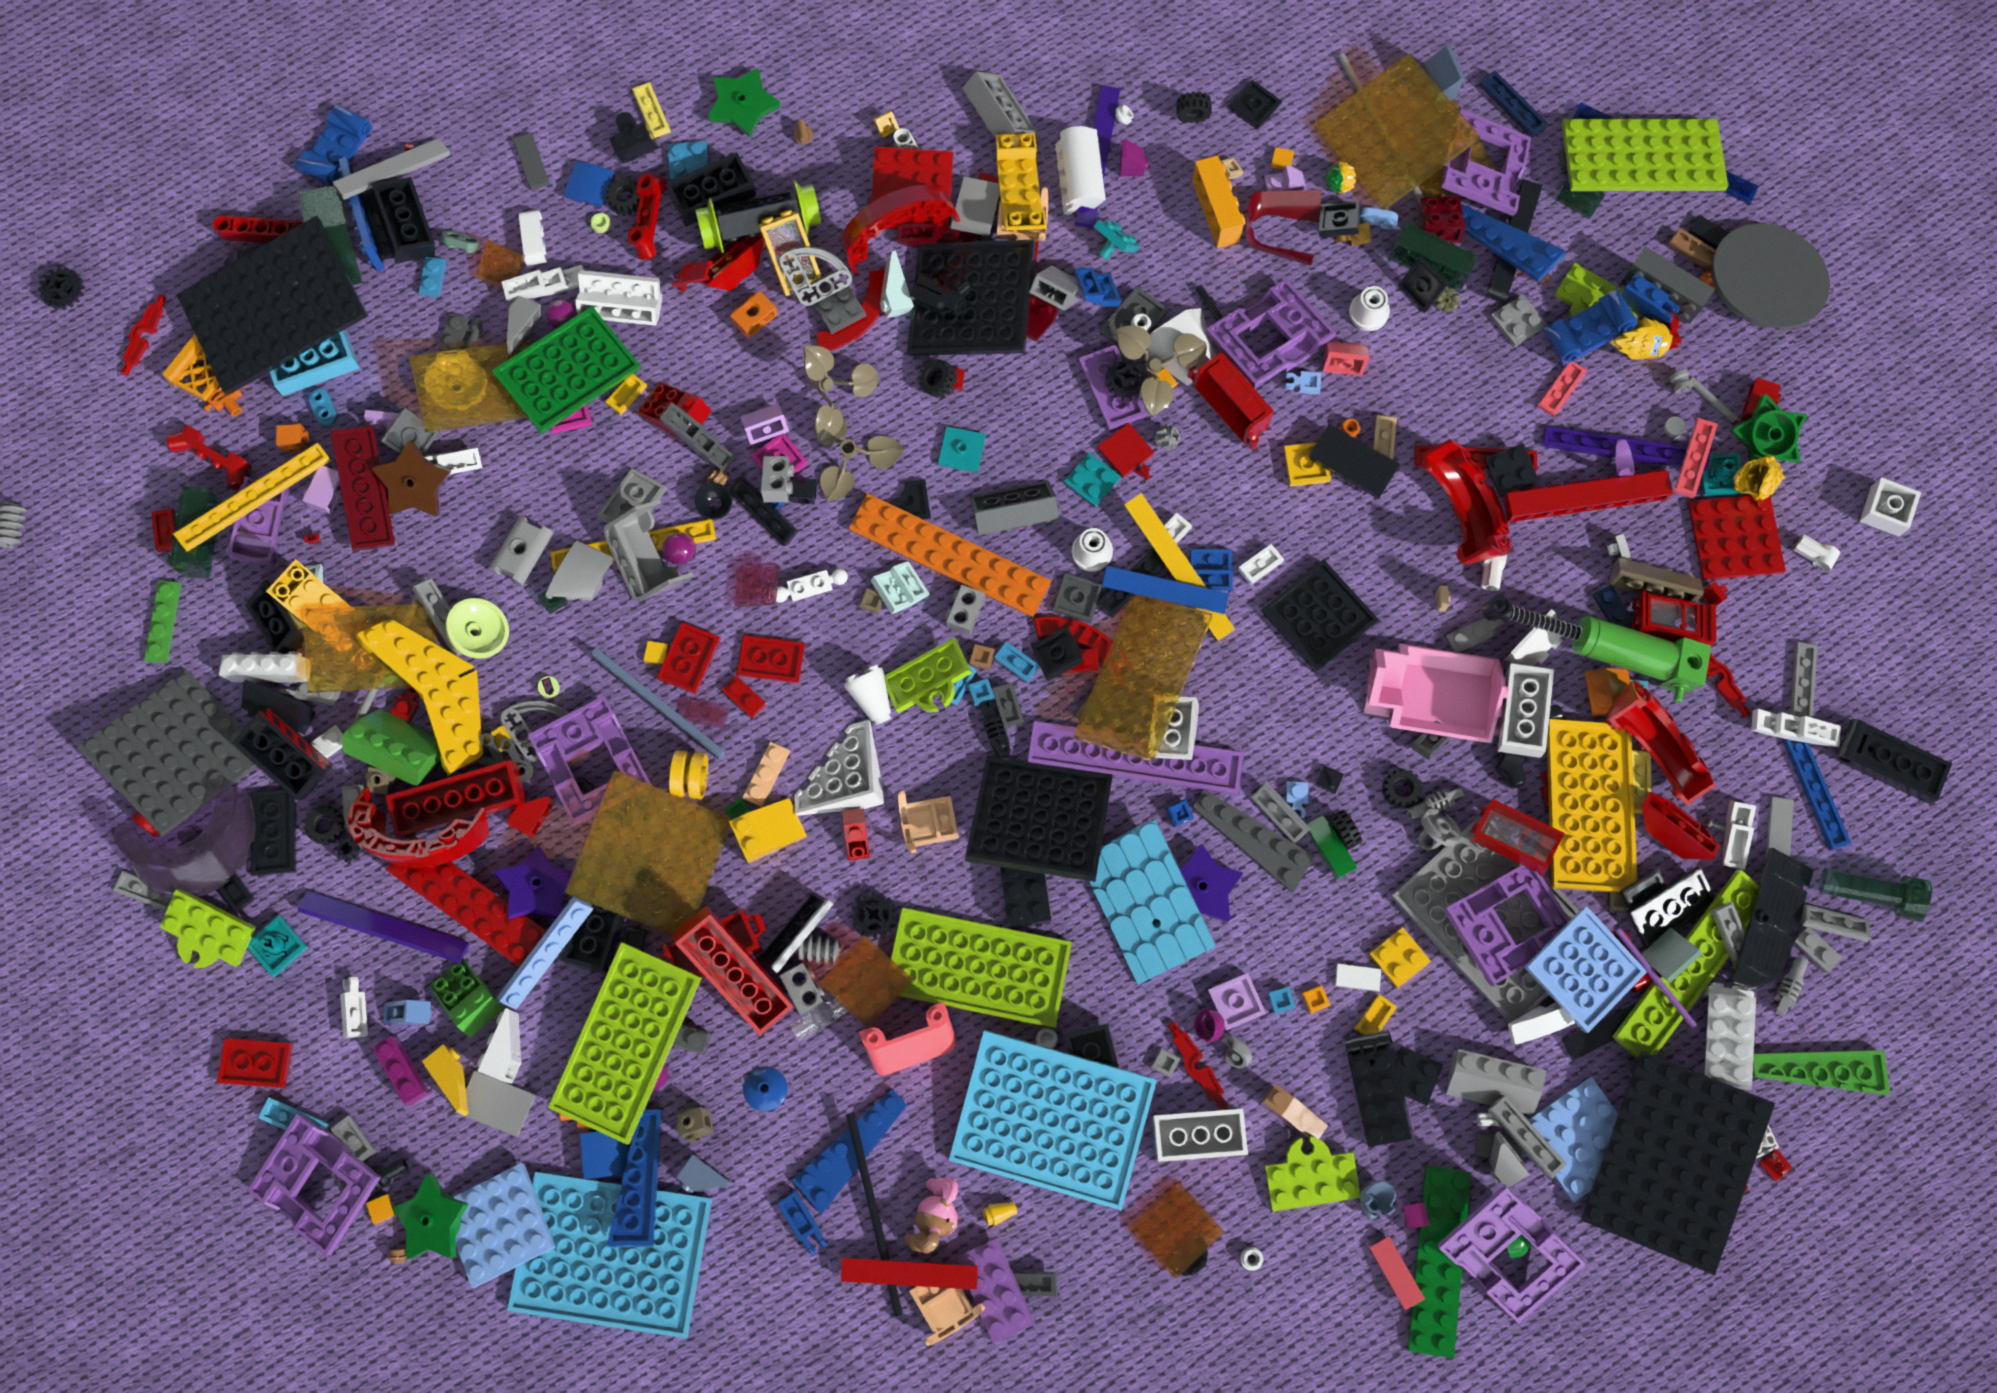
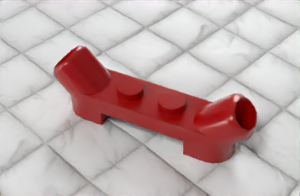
(642, 235)
(192, 439)

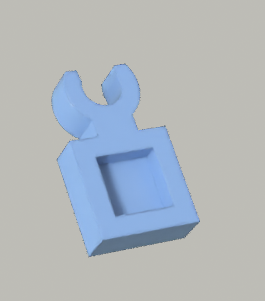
(1307, 382)
(1297, 795)

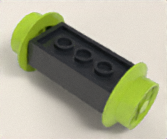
(745, 216)

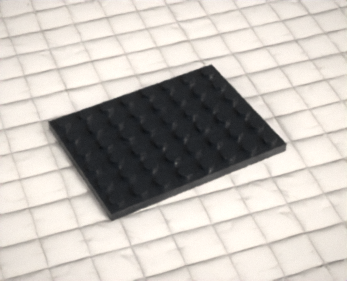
(272, 305)
(1677, 1162)

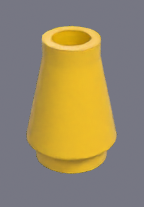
(998, 1212)

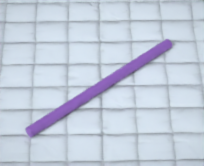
(1656, 978)

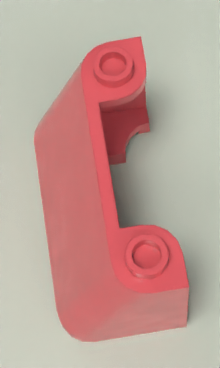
(913, 1047)

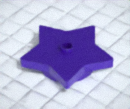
(1219, 883)
(534, 886)

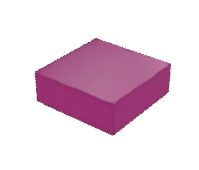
(1416, 1215)

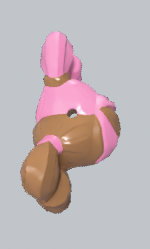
(933, 1214)

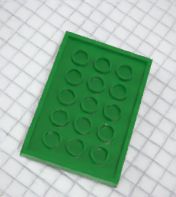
(566, 370)

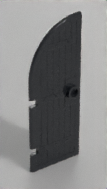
(1772, 918)

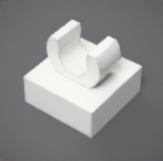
(1620, 547)

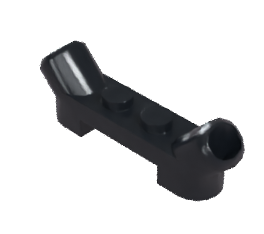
(1511, 764)

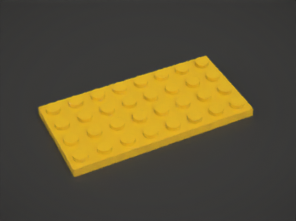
(1592, 805)

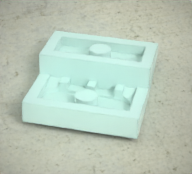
(900, 587)

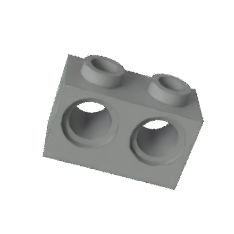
(773, 478)
(969, 611)
(798, 992)

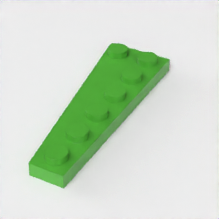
(1839, 1070)

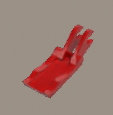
(692, 273)

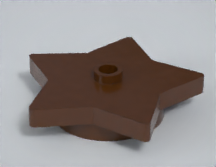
(424, 474)

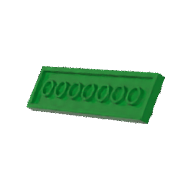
(1437, 1276)

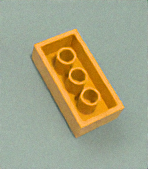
(1218, 201)

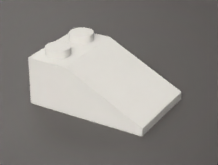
(1181, 732)

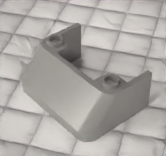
(637, 555)

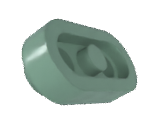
(458, 240)

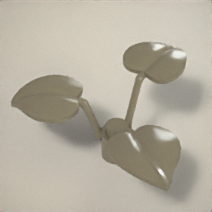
(816, 365)
(1155, 393)
(837, 482)

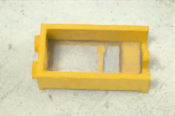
(781, 235)

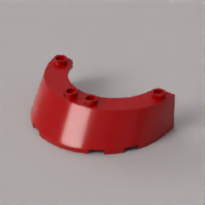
(889, 210)
(1464, 483)
(1657, 733)
(369, 832)

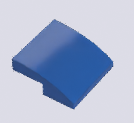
(588, 183)
(1097, 287)
(1213, 568)
(602, 1155)

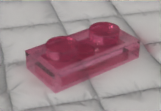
(706, 714)

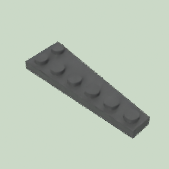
(1268, 849)

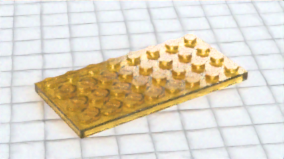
(1143, 677)

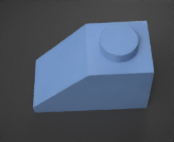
(407, 1012)

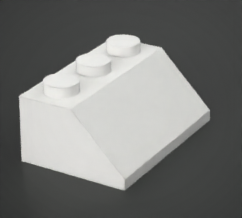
(1534, 646)

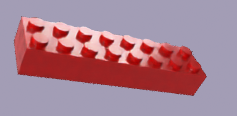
(472, 907)

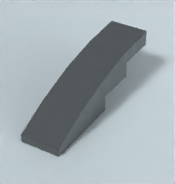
(697, 437)

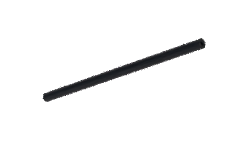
(872, 1206)

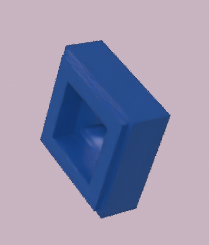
(1179, 813)

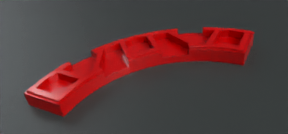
(872, 309)
(1082, 633)

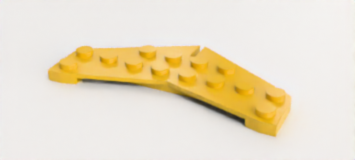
(434, 674)

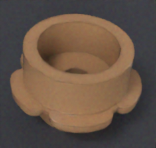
(397, 1256)

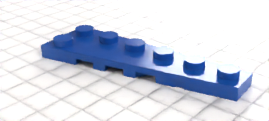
(1515, 246)
(837, 1164)
(637, 1200)

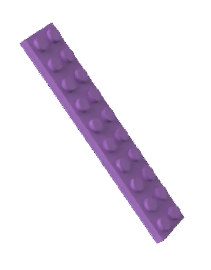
(1208, 770)

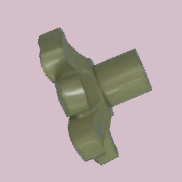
(1448, 300)

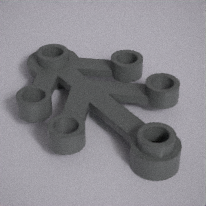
(498, 757)

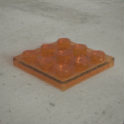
(866, 982)
(1176, 1230)

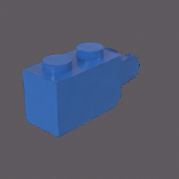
(1649, 299)

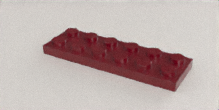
(361, 488)

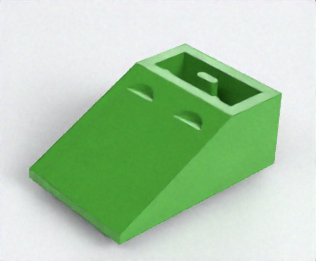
(466, 998)

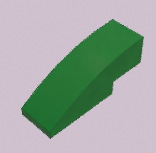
(1331, 848)

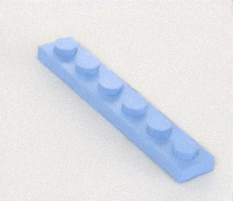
(544, 953)

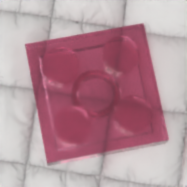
(757, 585)

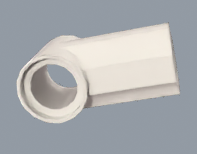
(1821, 555)
(1492, 573)

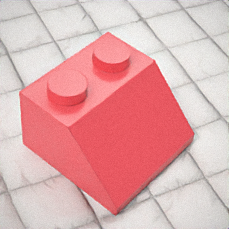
(1345, 358)

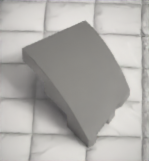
(580, 573)

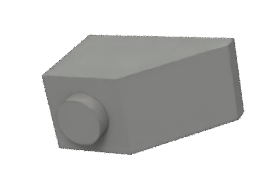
(1506, 1163)

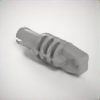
(1440, 800)
(1790, 986)

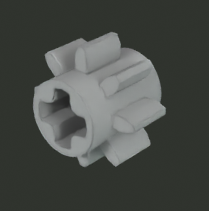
(1167, 437)

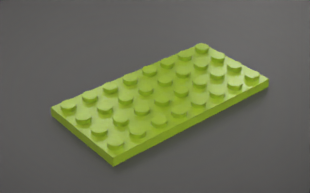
(1644, 155)
(981, 967)
(625, 1043)

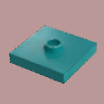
(962, 449)

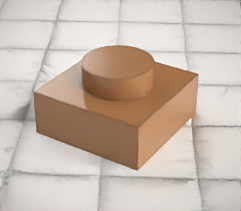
(982, 657)

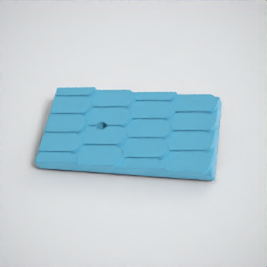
(1143, 883)

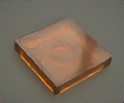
(499, 264)

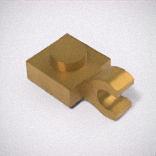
(1357, 239)

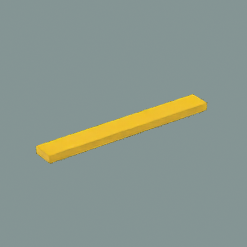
(251, 497)
(699, 531)
(1172, 556)

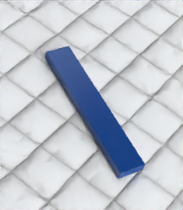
(1165, 590)
(1817, 794)

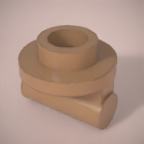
(803, 133)
(717, 476)

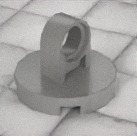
(1441, 829)

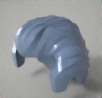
(1377, 1198)

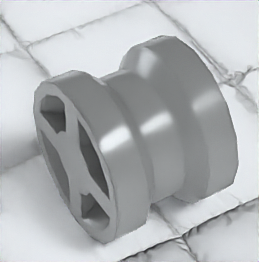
(1681, 381)

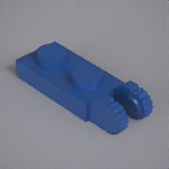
(801, 1220)

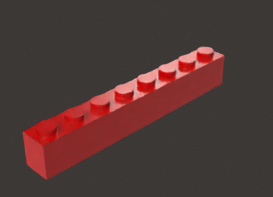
(1587, 496)

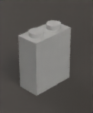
(1056, 288)

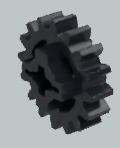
(61, 288)
(1117, 377)
(880, 908)

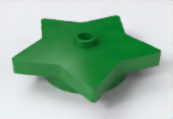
(742, 102)
(1771, 432)
(431, 1220)

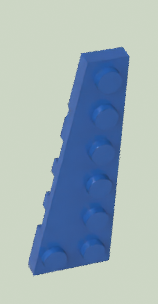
(360, 218)

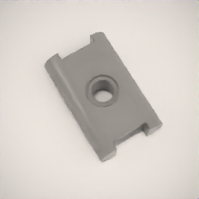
(521, 536)

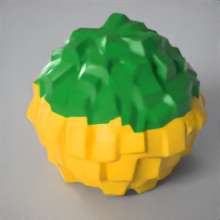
(1340, 178)

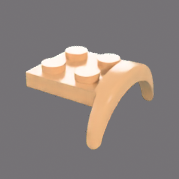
(1036, 234)
(926, 821)
(944, 1310)

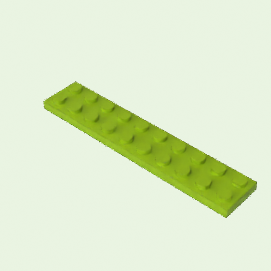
(1654, 1015)

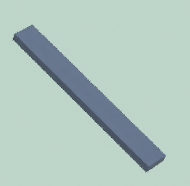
(658, 704)

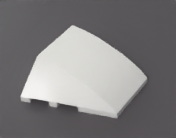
(1190, 322)

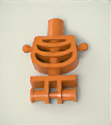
(219, 399)

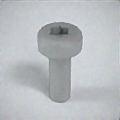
(1710, 823)

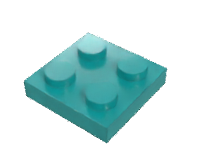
(1092, 479)

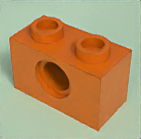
(748, 324)

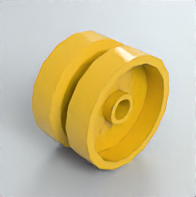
(688, 774)

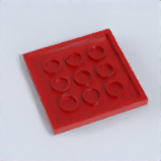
(911, 167)
(1736, 537)

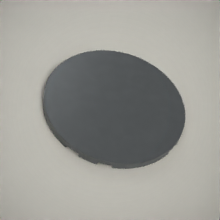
(1770, 276)

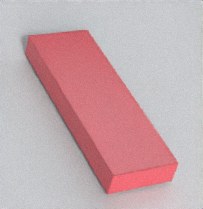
(1561, 388)
(1397, 1273)

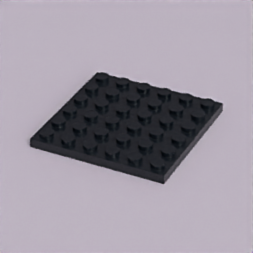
(996, 303)
(1039, 818)

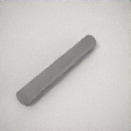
(1714, 401)

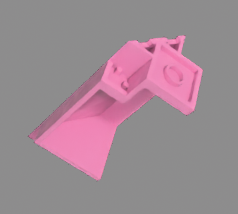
(1440, 686)

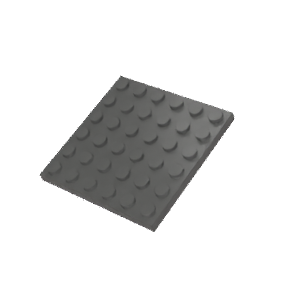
(170, 752)

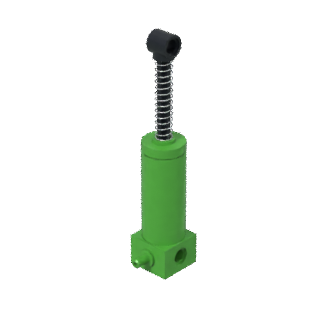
(1676, 665)

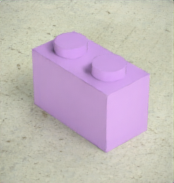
(764, 424)
(323, 490)

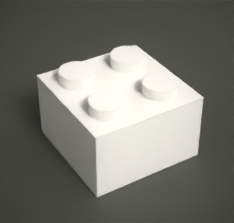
(1890, 507)

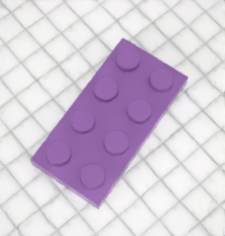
(1113, 410)
(998, 1291)

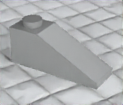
(521, 320)

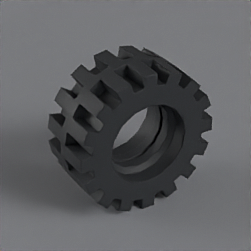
(1194, 107)
(622, 186)
(929, 373)
(1411, 779)
(313, 819)
(1345, 829)

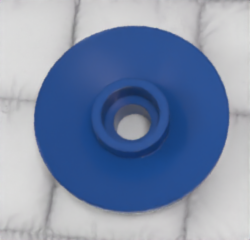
(773, 1097)

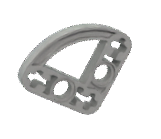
(806, 285)
(521, 708)

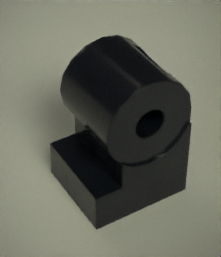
(804, 492)

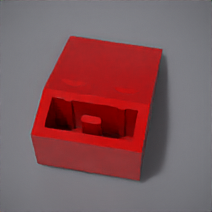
(663, 396)

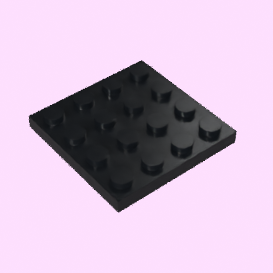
(1319, 615)

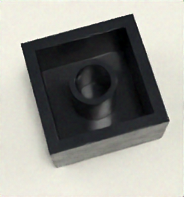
(1093, 1044)

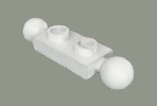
(811, 585)

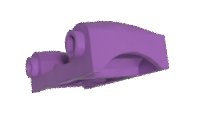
(257, 532)

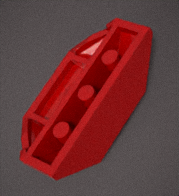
(736, 263)
(1677, 829)

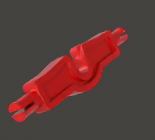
(137, 344)
(1726, 686)
(1204, 1076)

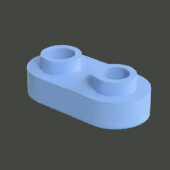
(1379, 217)

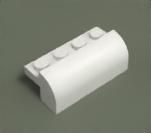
(1079, 169)
(620, 297)

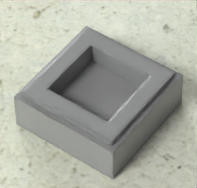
(1165, 1063)

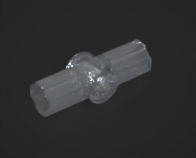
(817, 1019)

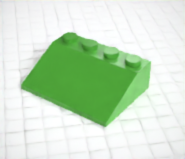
(392, 746)

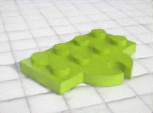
(1583, 289)
(927, 678)
(206, 930)
(1311, 1177)

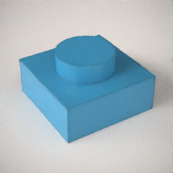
(981, 691)
(1281, 1000)

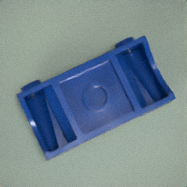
(338, 140)
(1590, 327)

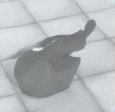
(1238, 1053)

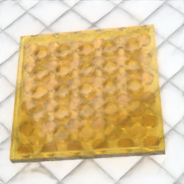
(1396, 131)
(648, 855)

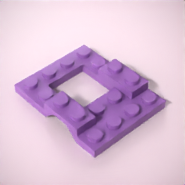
(1485, 184)
(1290, 315)
(574, 736)
(1487, 936)
(290, 1167)
(1490, 1232)

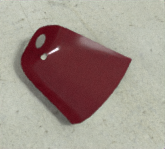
(1286, 204)

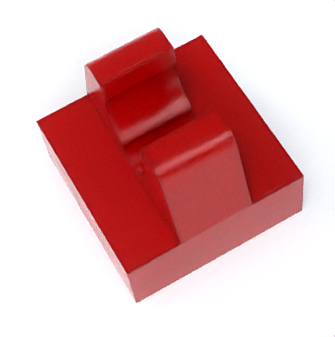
(1714, 594)
(1775, 1165)

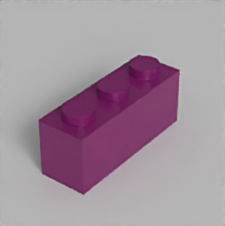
(401, 1070)

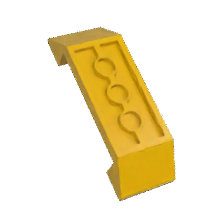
(1019, 182)
(301, 589)

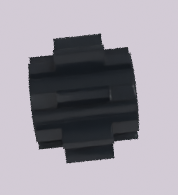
(353, 853)

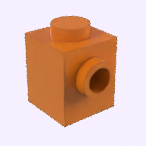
(292, 438)

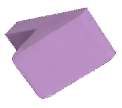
(1289, 180)

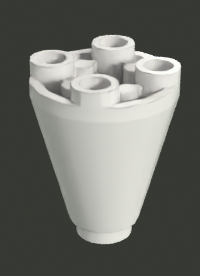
(870, 693)

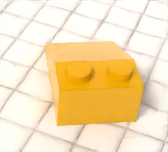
(767, 829)

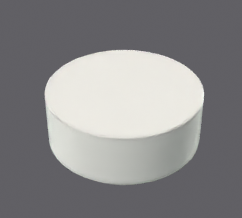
(1674, 427)
(1047, 1038)

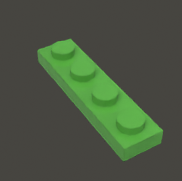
(162, 622)

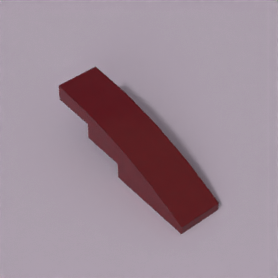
(918, 234)

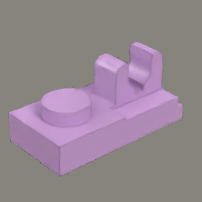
(380, 419)

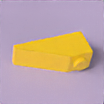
(449, 1075)

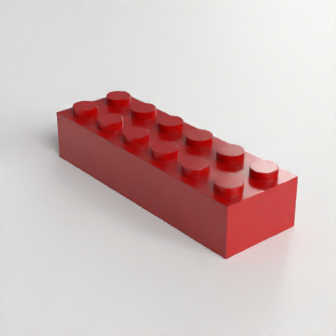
(456, 797)
(732, 970)

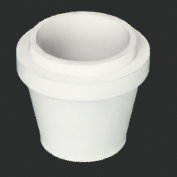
(1368, 315)
(1092, 558)

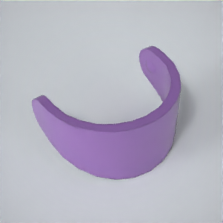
(1623, 459)

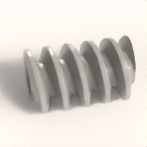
(9, 524)
(820, 950)

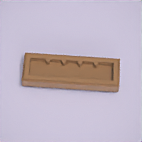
(1692, 249)

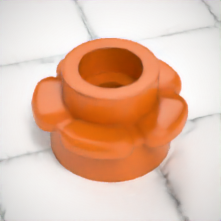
(1353, 424)

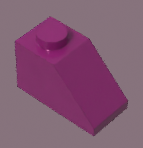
(1132, 160)

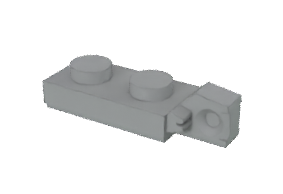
(1473, 634)

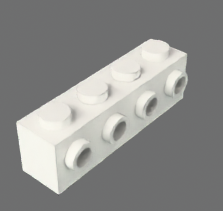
(263, 668)

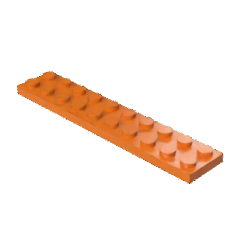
(950, 555)

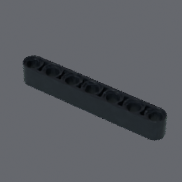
(1504, 272)

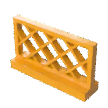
(184, 365)

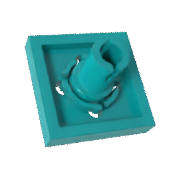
(1116, 238)
(1723, 469)
(272, 940)

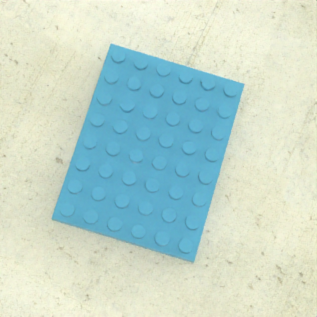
(1052, 1119)
(613, 1285)

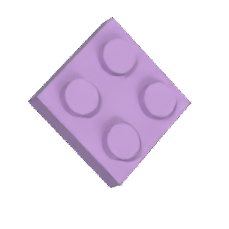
(1237, 1001)

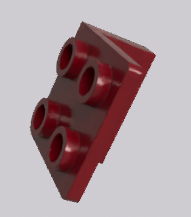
(1443, 217)
(1040, 318)

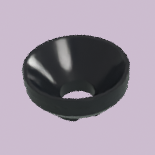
(709, 492)

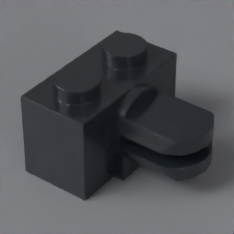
(633, 139)

